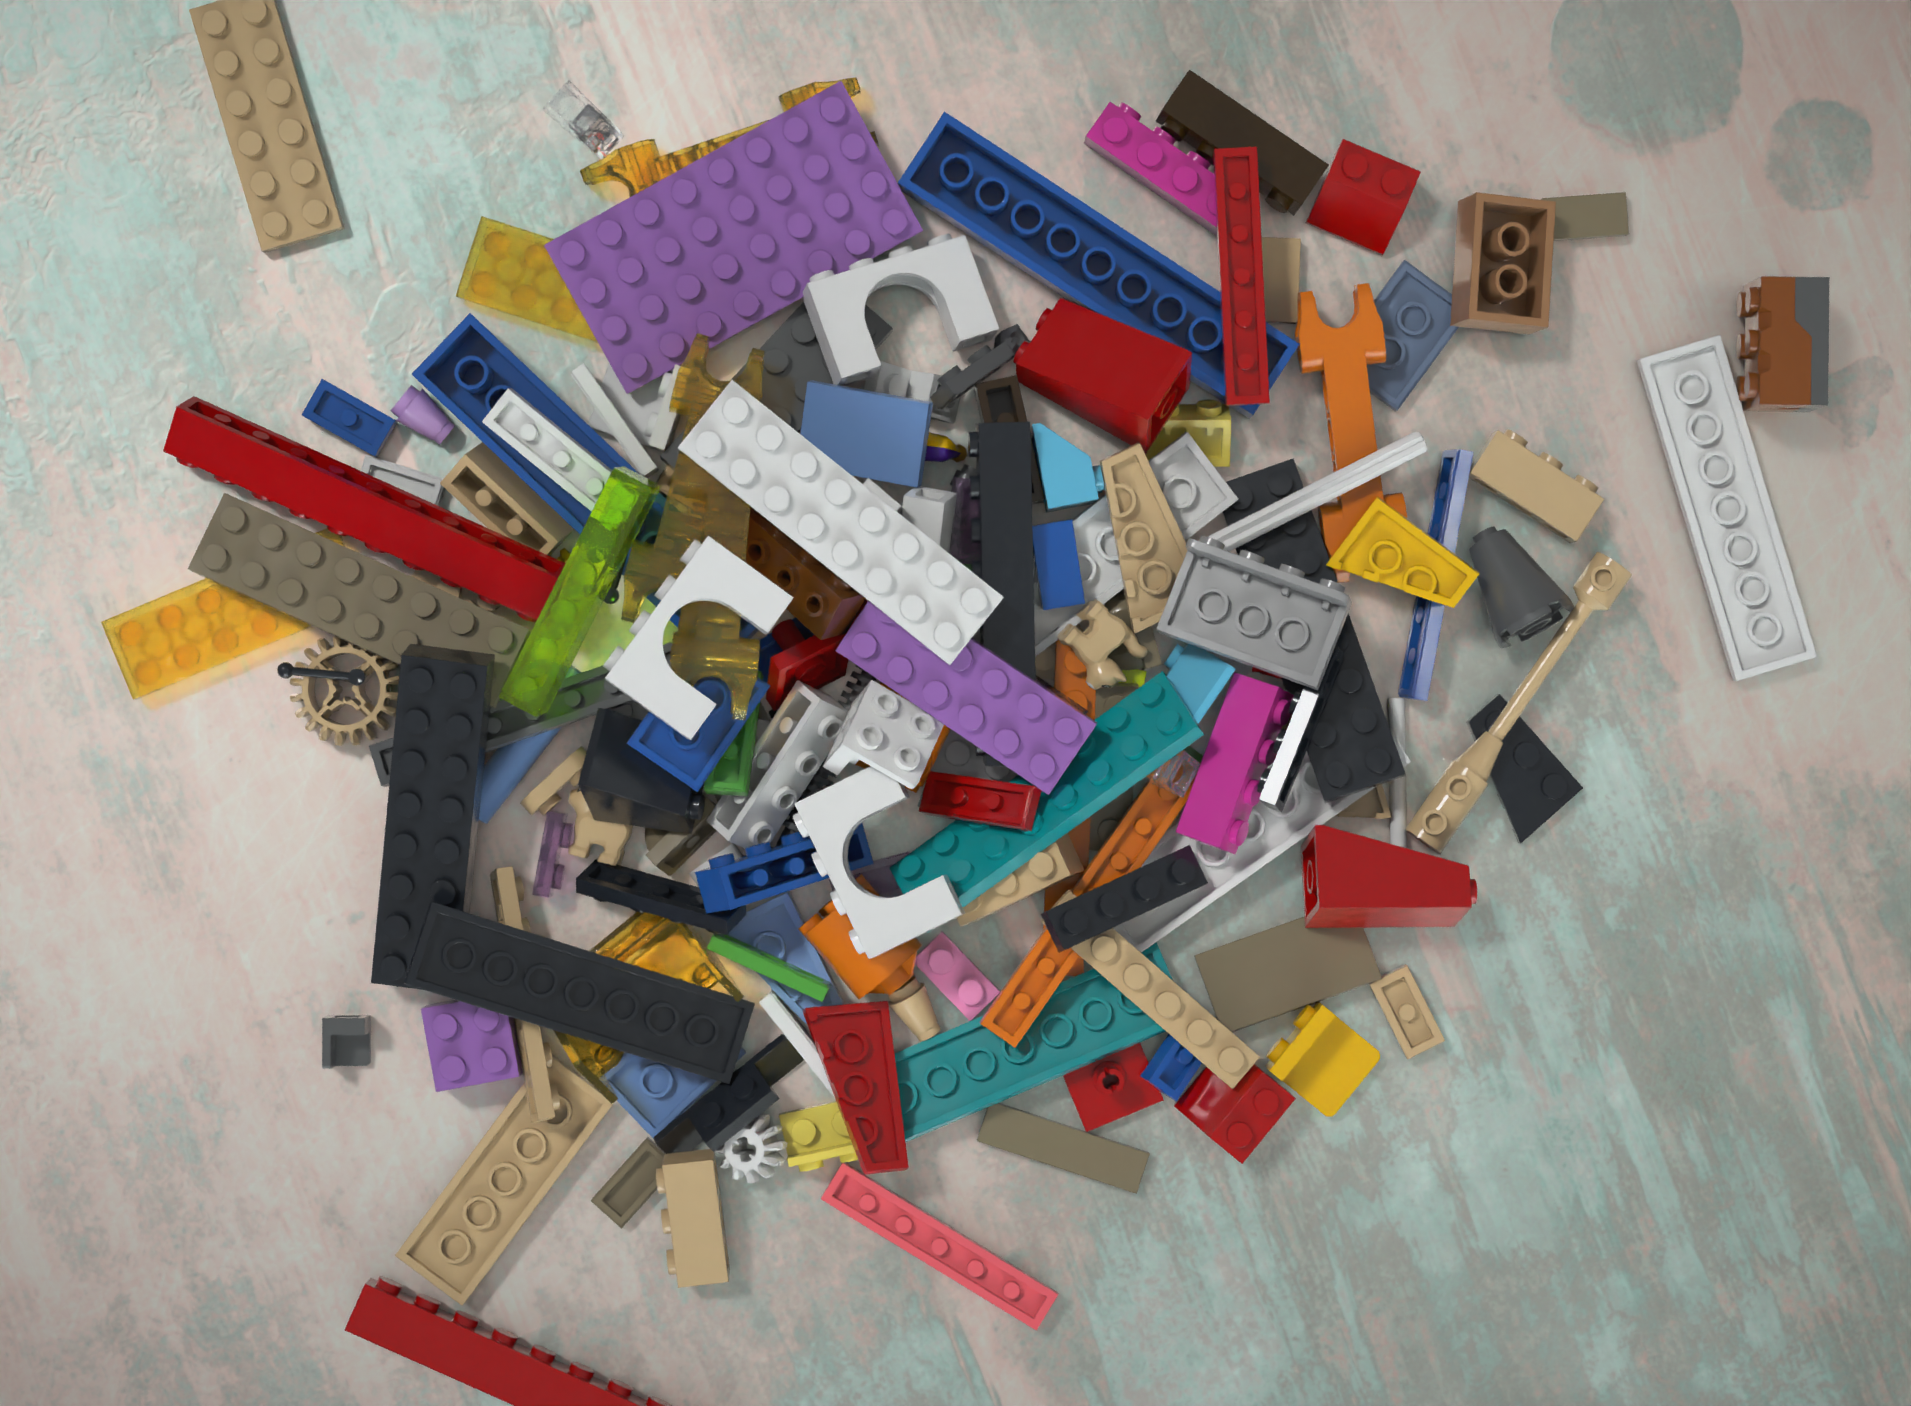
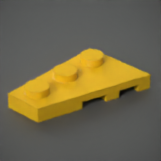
(1402, 555)

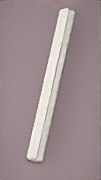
(1321, 491)

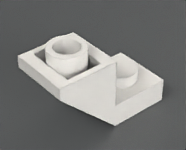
(911, 384)

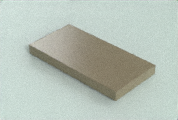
(1284, 971)

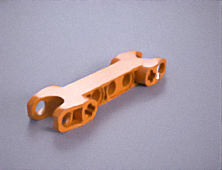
(1343, 361)

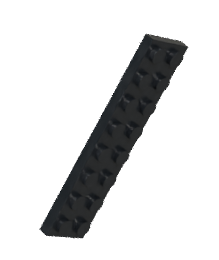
(1352, 738)
(579, 992)

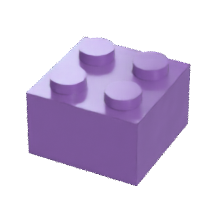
(469, 1045)

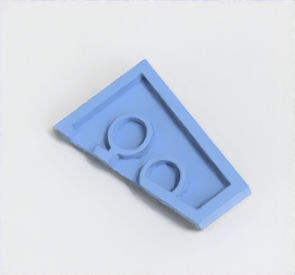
(775, 930)

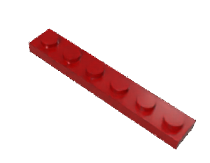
(1241, 276)

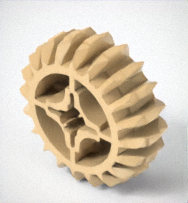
(332, 703)

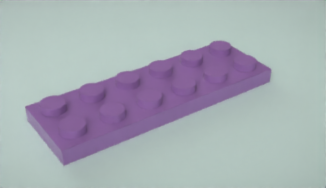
(975, 697)

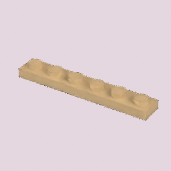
(1166, 1003)
(534, 1054)

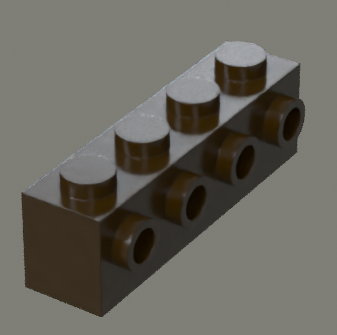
(1214, 120)

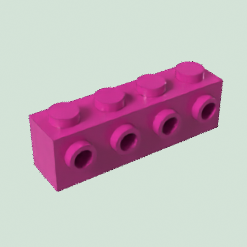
(1155, 162)
(1234, 763)

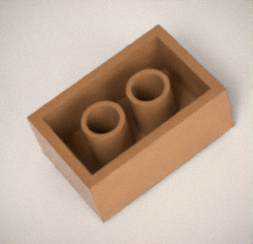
(1503, 263)

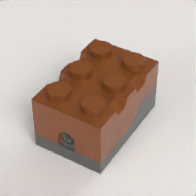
(1784, 344)

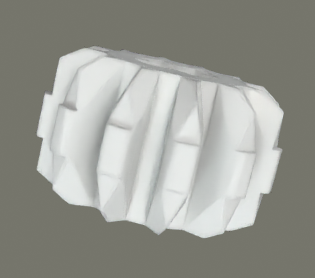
(751, 1163)

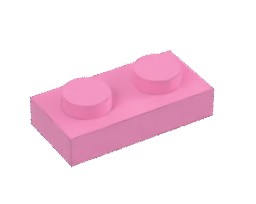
(956, 976)

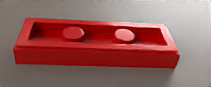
(980, 800)

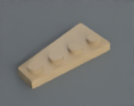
(1144, 534)

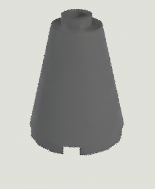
(1515, 588)

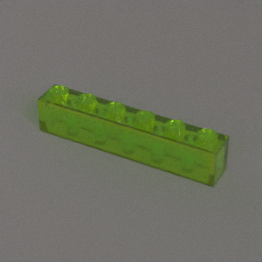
(580, 591)

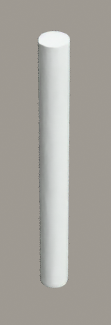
(1397, 787)

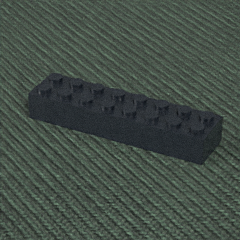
(431, 797)

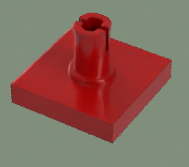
(804, 660)
(1111, 1088)

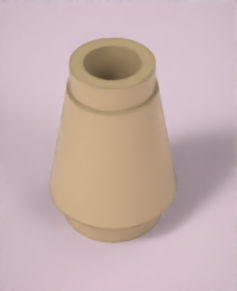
(915, 1009)

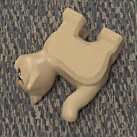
(1098, 641)
(590, 831)

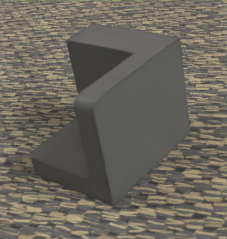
(346, 1040)

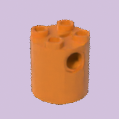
(861, 975)

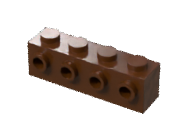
(820, 597)

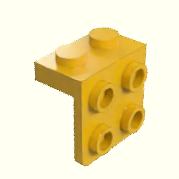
(1322, 1059)

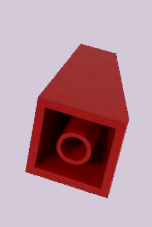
(1105, 371)
(1379, 884)

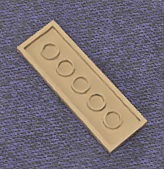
(267, 121)
(501, 1185)

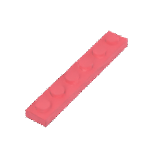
(939, 1245)

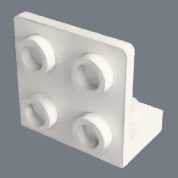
(643, 409)
(886, 735)

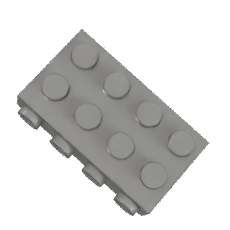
(1255, 612)

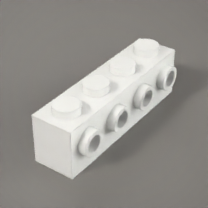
(781, 766)

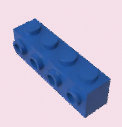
(769, 871)

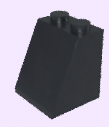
(630, 787)

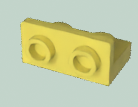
(1206, 423)
(816, 1135)

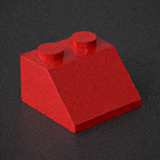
(1363, 197)
(1235, 1116)

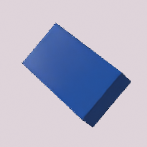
(1057, 565)

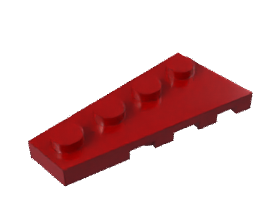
(862, 1073)

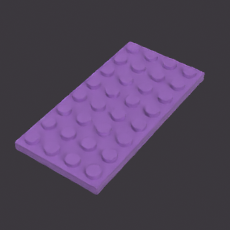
(733, 236)

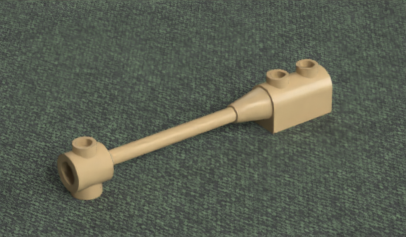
(1468, 774)

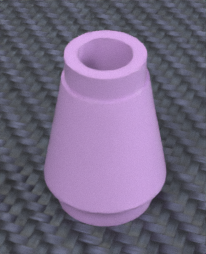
(422, 415)

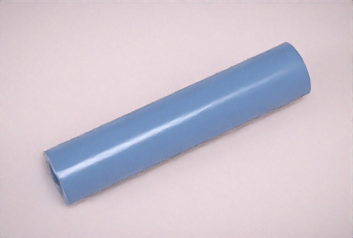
(510, 765)

